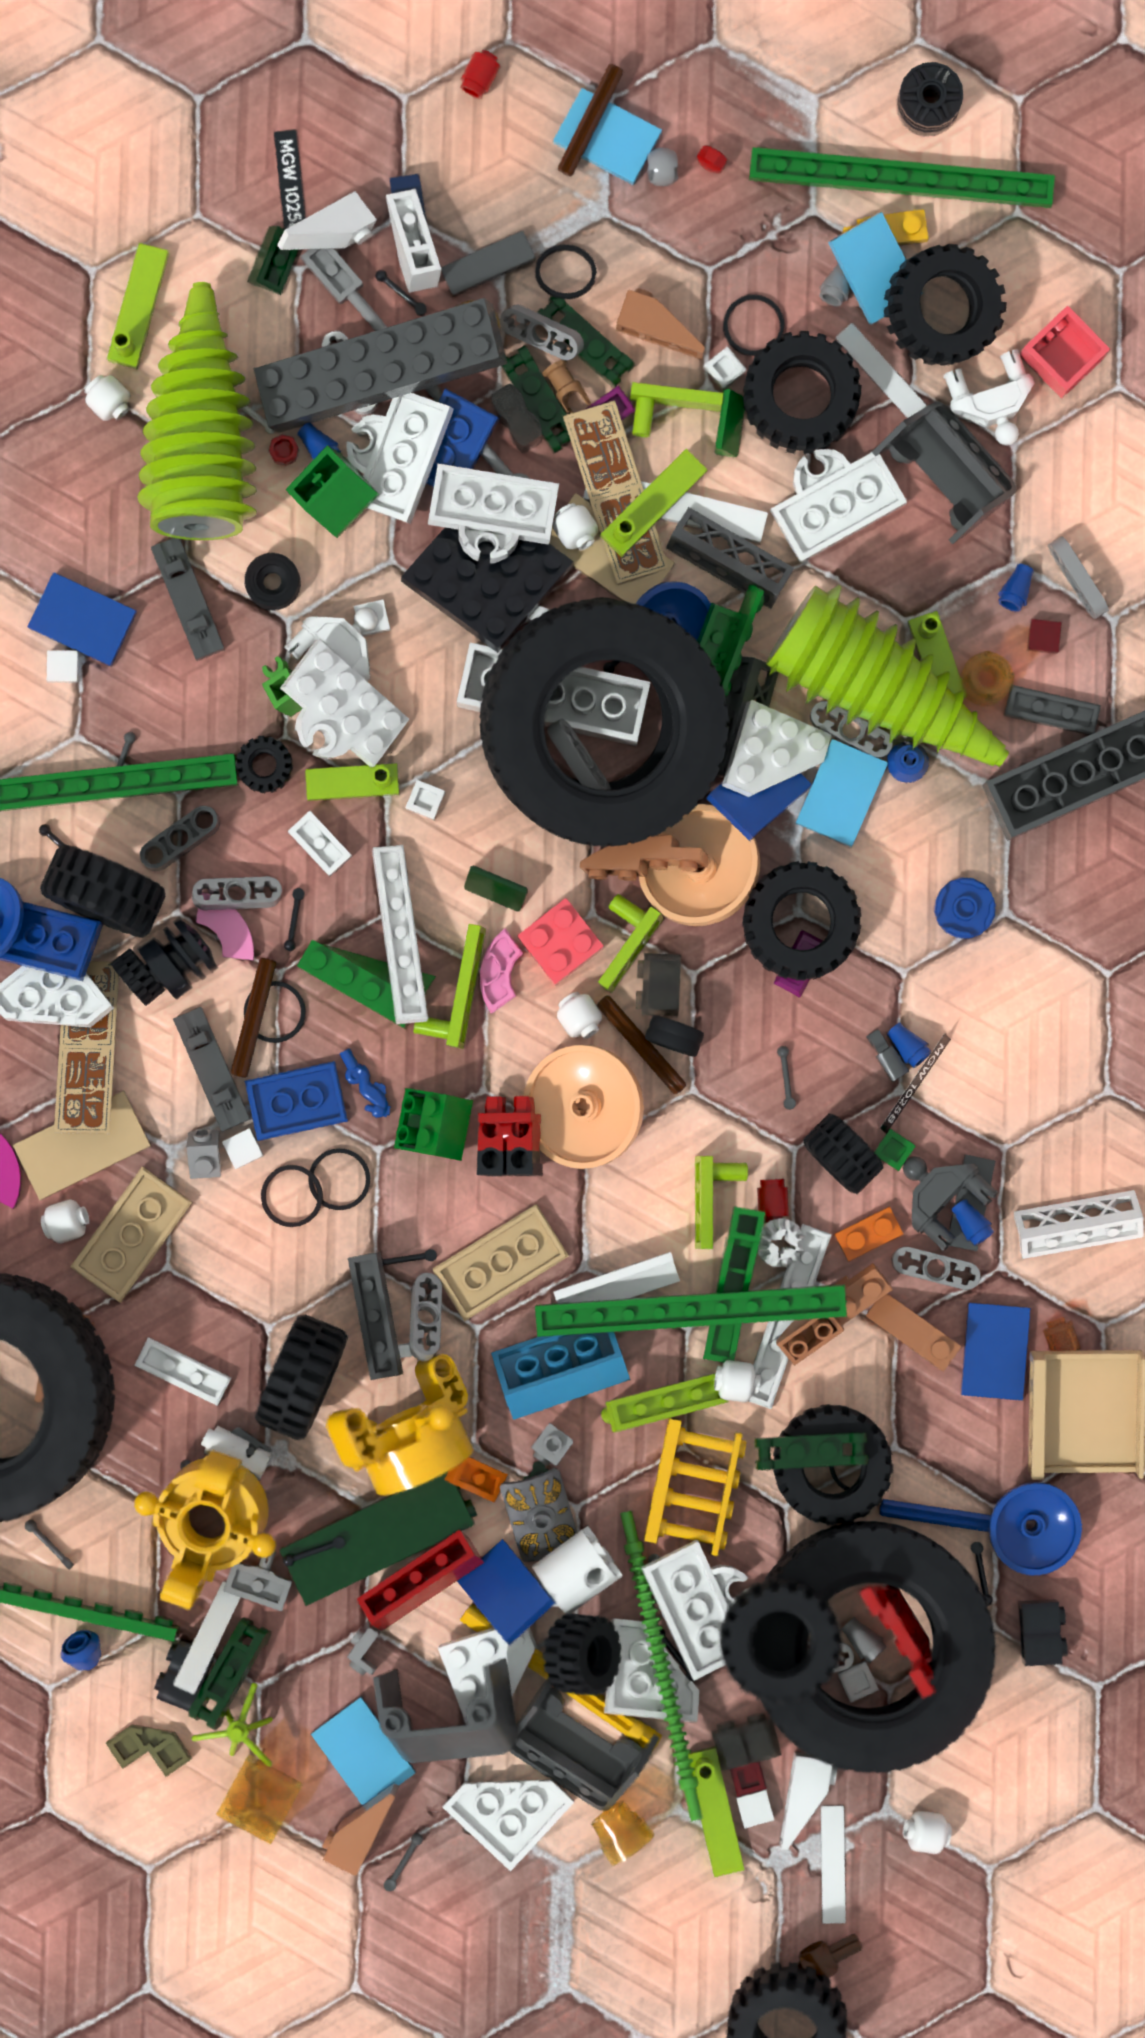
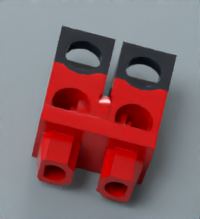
(509, 1140)

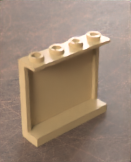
(1086, 1412)

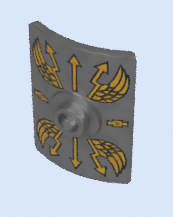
(538, 1514)

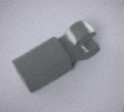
(887, 1056)

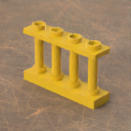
(671, 1466)

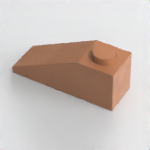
(652, 322)
(913, 1331)
(357, 1832)

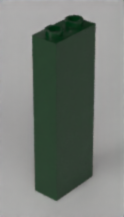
(379, 1537)

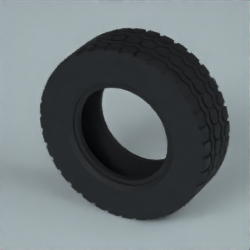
(689, 737)
(74, 1389)
(961, 1652)

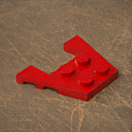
(910, 1635)

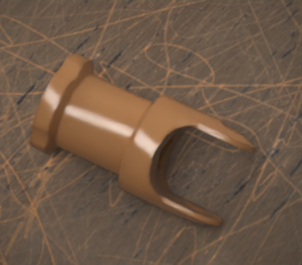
(564, 384)

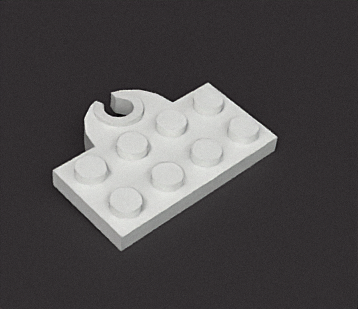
(400, 452)
(836, 501)
(492, 509)
(341, 707)
(693, 1603)

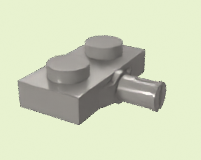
(258, 1584)

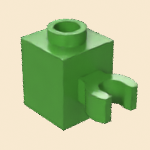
(277, 696)

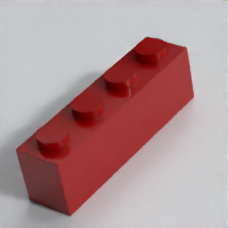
(420, 1580)

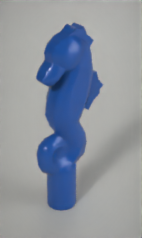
(374, 1093)

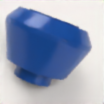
(907, 771)
(81, 1650)

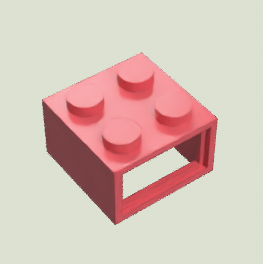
(1064, 352)
(560, 942)

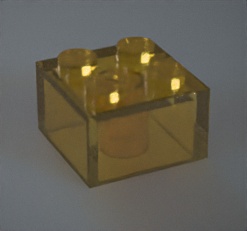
(259, 1799)

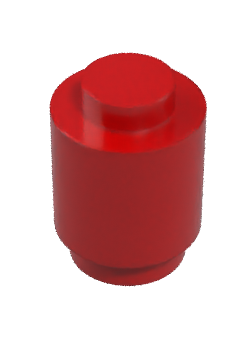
(480, 73)
(773, 1199)

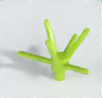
(239, 1729)

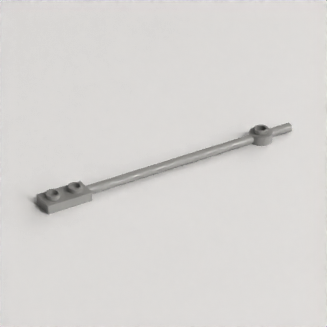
(344, 285)

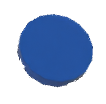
(964, 908)

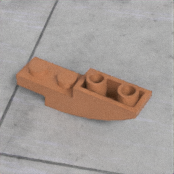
(633, 859)
(809, 1335)

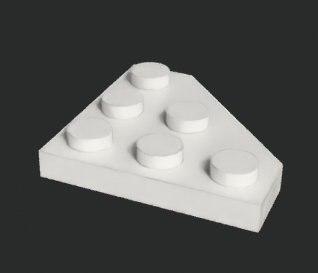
(772, 749)
(51, 999)
(468, 1655)
(635, 1686)
(508, 1814)

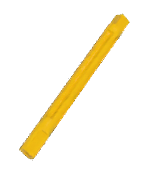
(628, 1725)

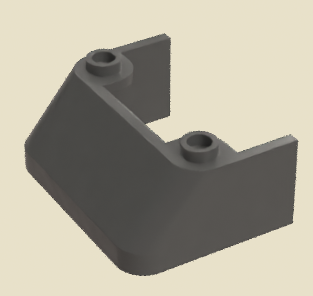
(953, 462)
(488, 1729)
(575, 1754)

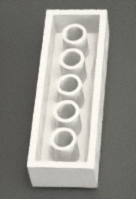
(588, 699)

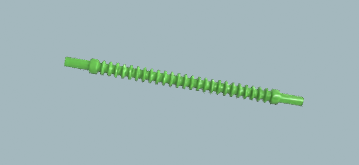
(688, 1781)

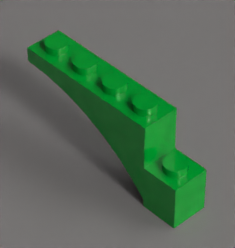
(735, 1275)

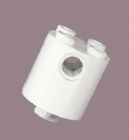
(577, 1571)

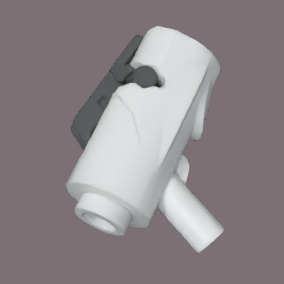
(240, 1445)

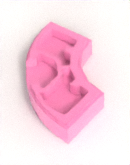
(230, 929)
(497, 969)

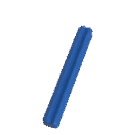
(934, 1515)

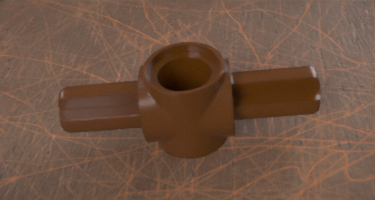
(826, 1957)

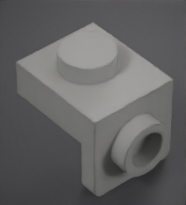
(203, 1153)
(551, 1445)
(363, 1640)

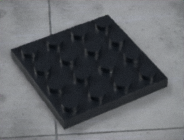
(483, 595)

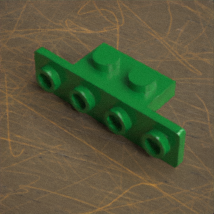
(726, 633)

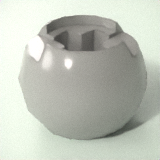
(662, 167)

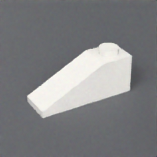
(331, 227)
(413, 241)
(806, 1790)

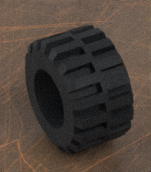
(843, 1153)
(582, 1654)

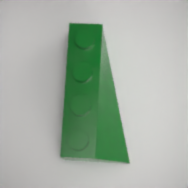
(355, 976)

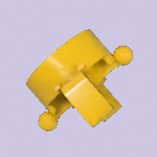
(414, 1442)
(236, 1494)

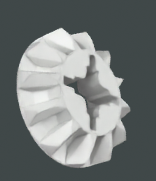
(775, 1231)

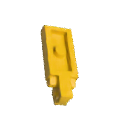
(906, 226)

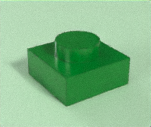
(894, 1149)

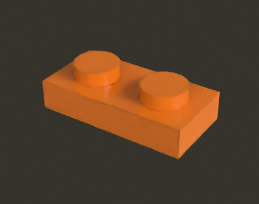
(868, 1234)
(477, 1478)

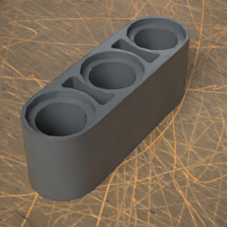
(164, 840)

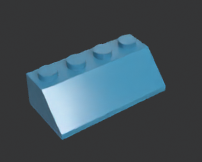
(557, 1370)

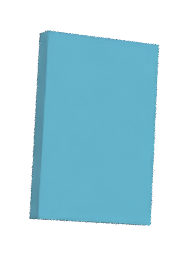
(618, 142)
(868, 260)
(841, 793)
(361, 1751)

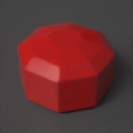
(711, 159)
(283, 450)

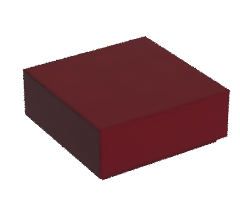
(1044, 636)
(748, 1779)

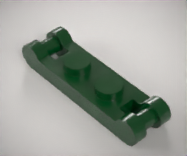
(596, 348)
(538, 397)
(811, 1451)
(229, 1673)

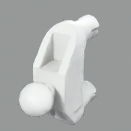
(995, 404)
(339, 637)

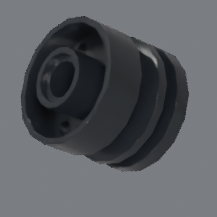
(934, 81)
(177, 958)

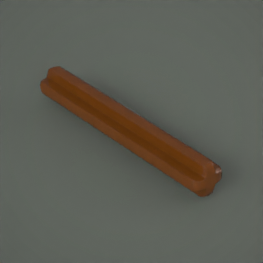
(590, 120)
(253, 1017)
(641, 1045)

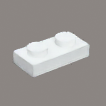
(319, 843)

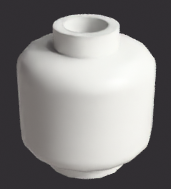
(107, 398)
(575, 527)
(579, 1015)
(64, 1221)
(736, 1381)
(927, 1832)

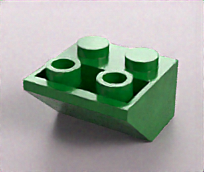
(332, 491)
(433, 1124)

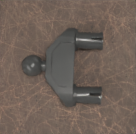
(937, 1190)

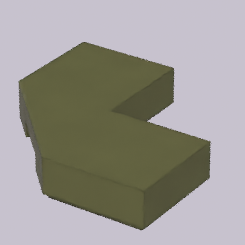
(162, 1745)

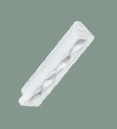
(1081, 1229)
(624, 1282)

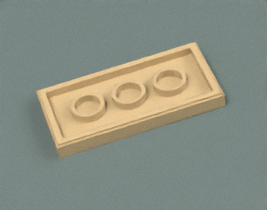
(596, 565)
(63, 1159)
(131, 1234)
(500, 1262)

